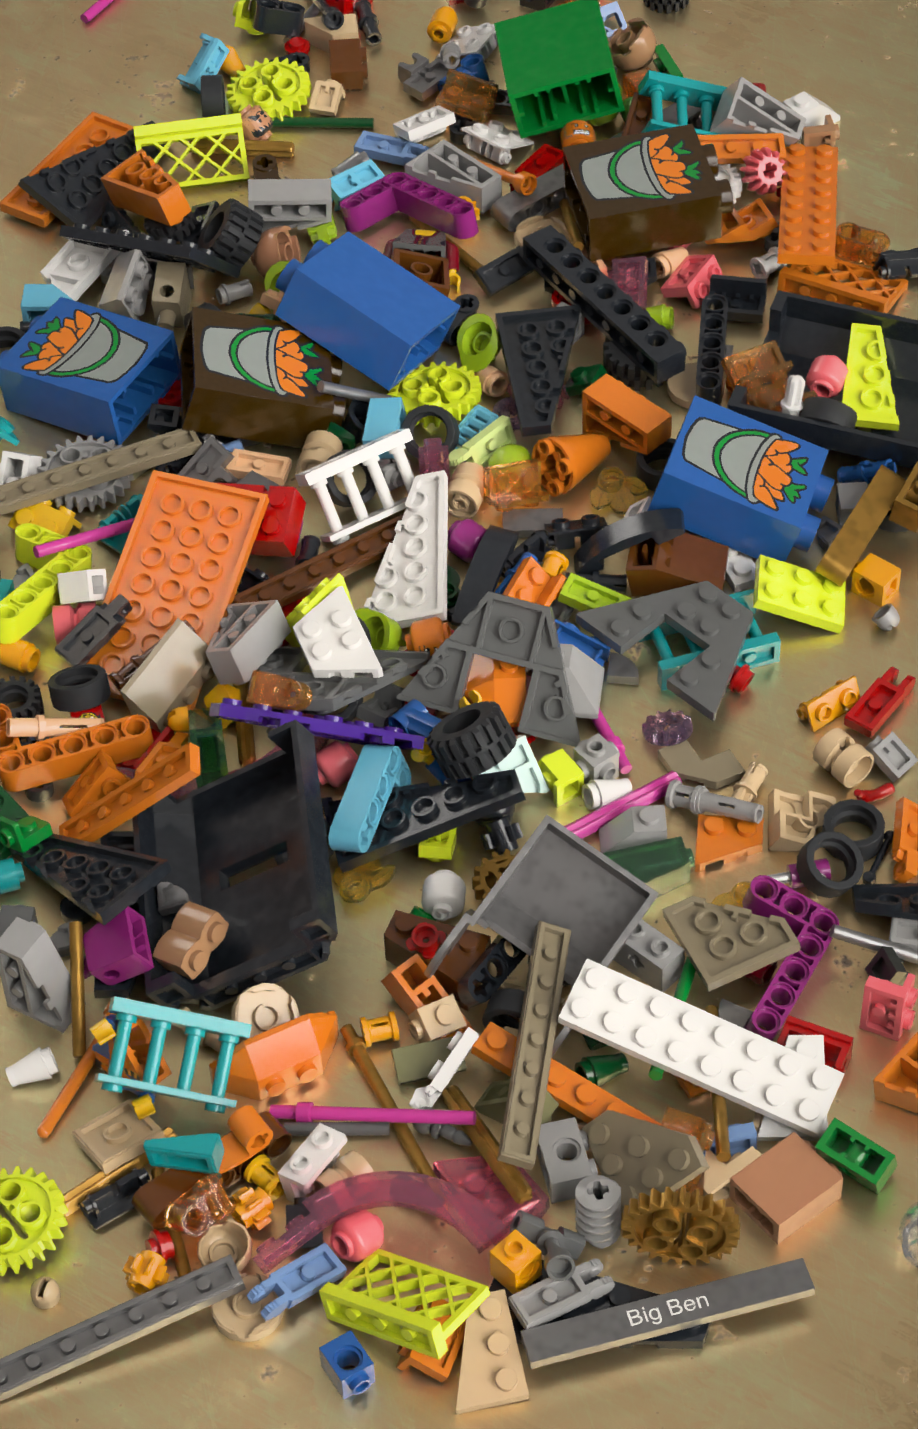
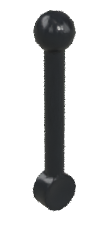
(869, 877)

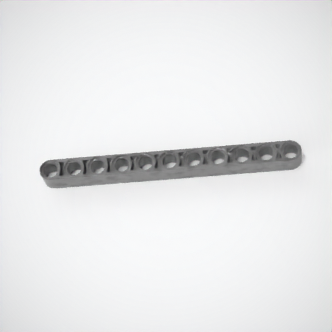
(516, 207)

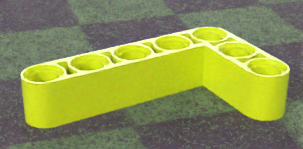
(37, 595)

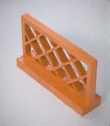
(803, 281)

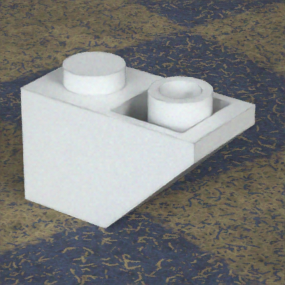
(82, 586)

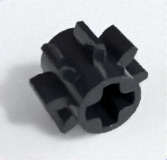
(501, 835)

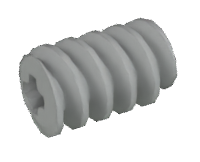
(598, 1210)

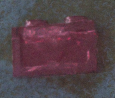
(631, 277)

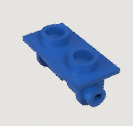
(591, 646)

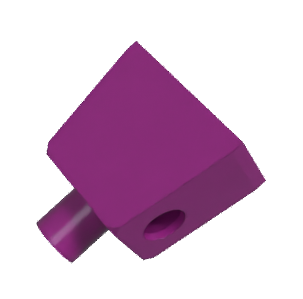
(118, 948)

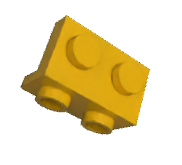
(44, 515)

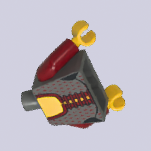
(429, 243)

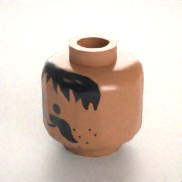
(256, 123)

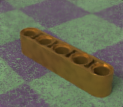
(860, 526)

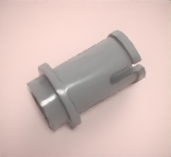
(450, 54)
(233, 292)

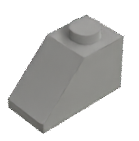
(633, 828)

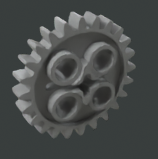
(93, 495)

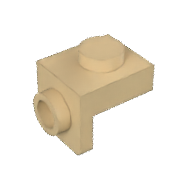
(436, 1020)

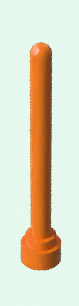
(523, 182)
(69, 1089)

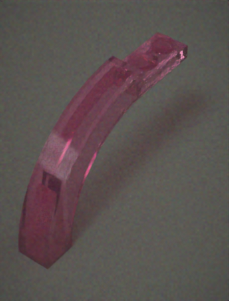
(385, 1189)

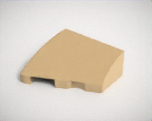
(795, 818)

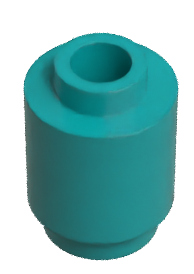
(10, 875)

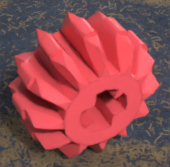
(763, 171)

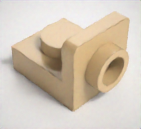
(326, 97)

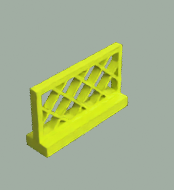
(195, 130)
(390, 1318)

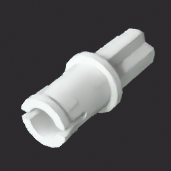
(792, 402)

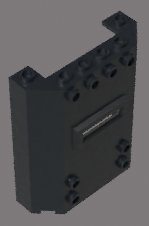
(818, 327)
(276, 918)

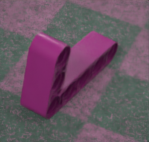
(412, 197)
(806, 918)

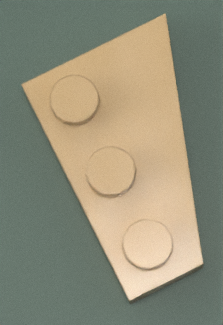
(490, 1358)

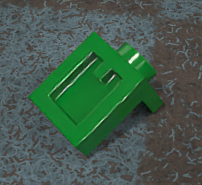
(24, 833)

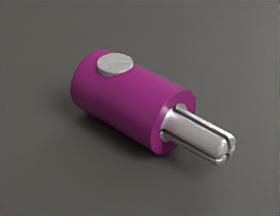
(791, 875)

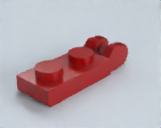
(878, 703)

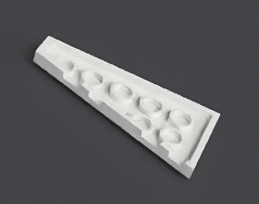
(414, 567)

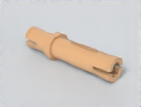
(47, 727)

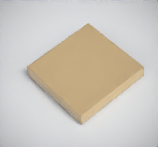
(116, 1136)

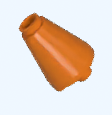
(569, 459)

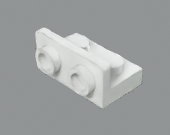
(424, 124)
(309, 1160)

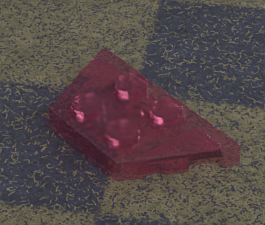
(480, 1181)

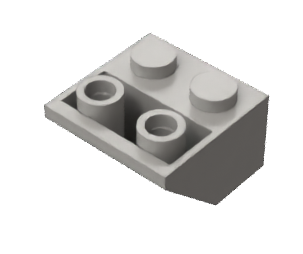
(128, 285)

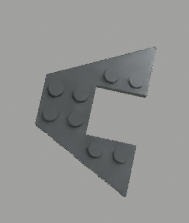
(697, 612)
(511, 633)
(337, 692)

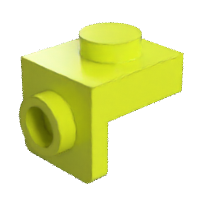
(243, 19)
(439, 847)

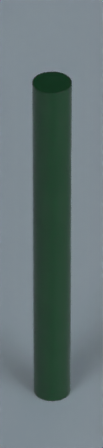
(324, 122)

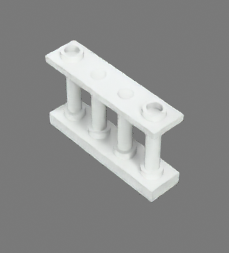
(343, 467)

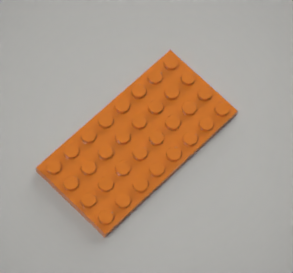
(180, 563)

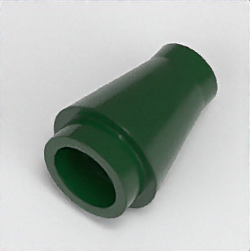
(602, 1068)

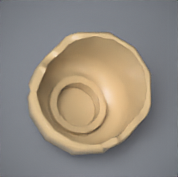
(224, 1240)

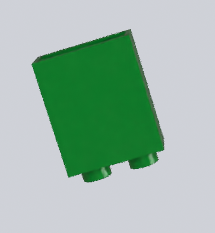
(558, 67)

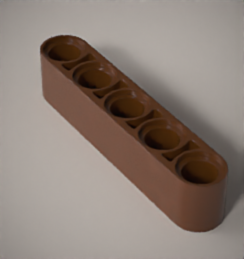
(159, 1192)

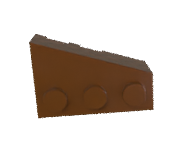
(452, 967)

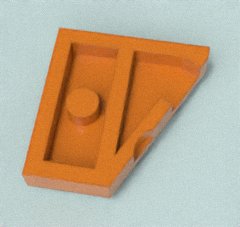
(726, 839)

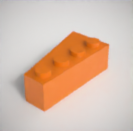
(146, 190)

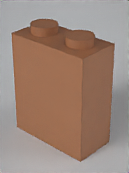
(786, 1187)

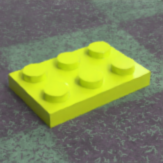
(798, 594)

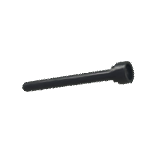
(331, 16)

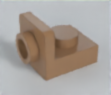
(821, 134)

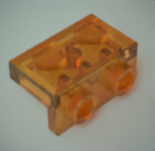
(756, 366)

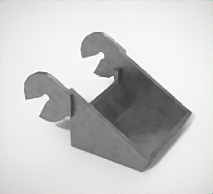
(565, 885)

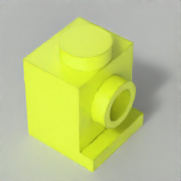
(562, 776)

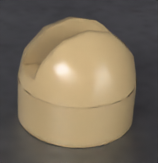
(51, 1293)

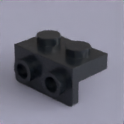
(744, 296)

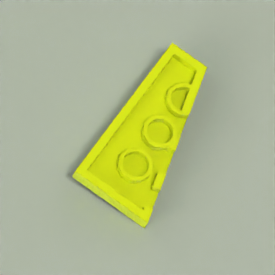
(869, 380)

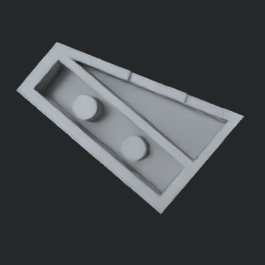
(753, 111)
(457, 174)
(291, 202)
(246, 640)
(35, 975)

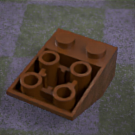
(675, 564)

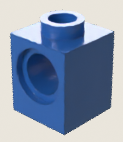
(343, 1352)

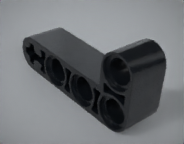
(276, 17)

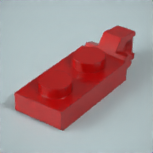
(541, 161)

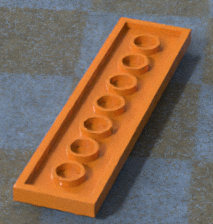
(808, 206)

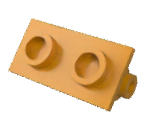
(830, 703)

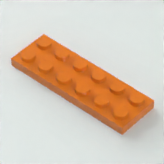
(89, 133)

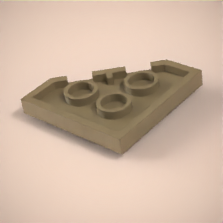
(728, 939)
(643, 1154)

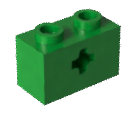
(856, 1156)

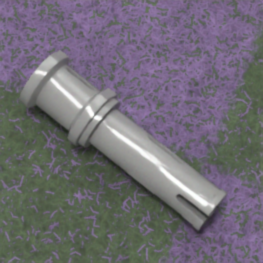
(702, 800)

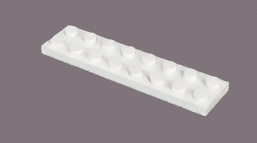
(701, 1048)

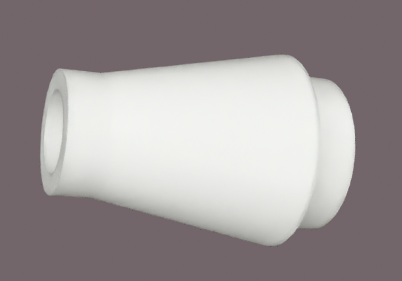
(604, 791)
(33, 1067)

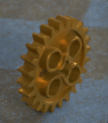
(701, 1234)

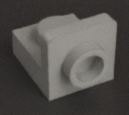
(891, 756)

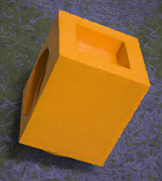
(875, 579)
(515, 1262)

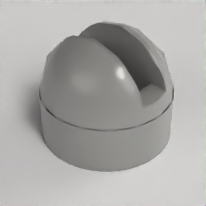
(886, 617)

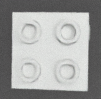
(476, 39)
(493, 140)

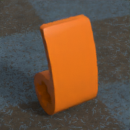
(247, 1137)

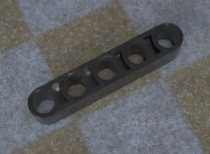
(712, 348)

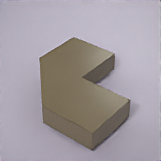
(713, 771)

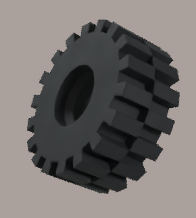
(624, 369)

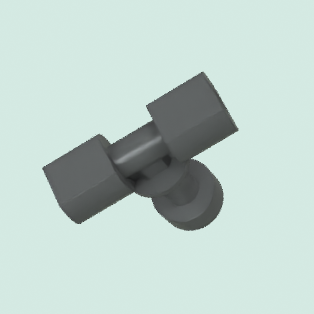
(557, 1246)

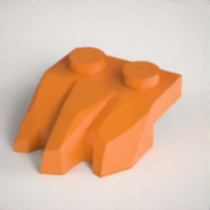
(746, 224)

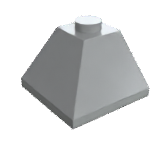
(584, 681)

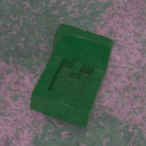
(583, 377)

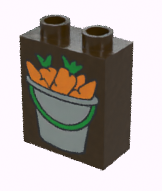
(645, 192)
(255, 379)

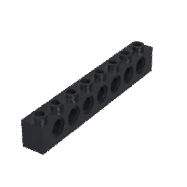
(604, 304)

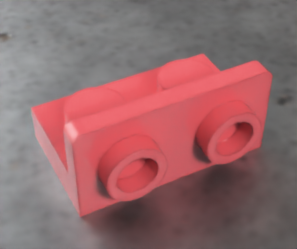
(692, 279)
(888, 1007)

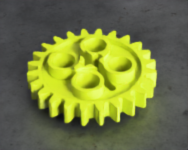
(280, 79)
(439, 386)
(34, 1199)

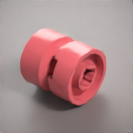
(67, 617)

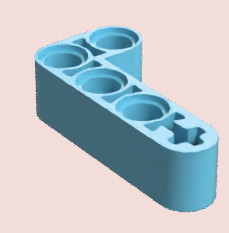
(366, 796)

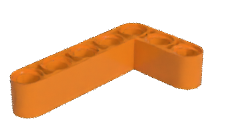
(69, 753)

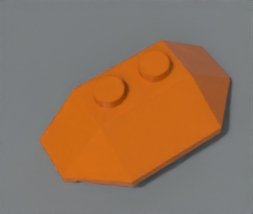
(499, 683)
(282, 1056)

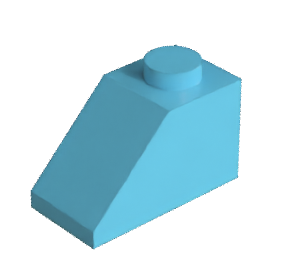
(38, 299)

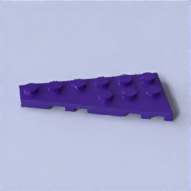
(320, 726)

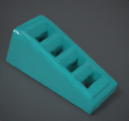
(189, 1152)

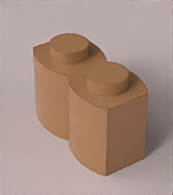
(190, 940)

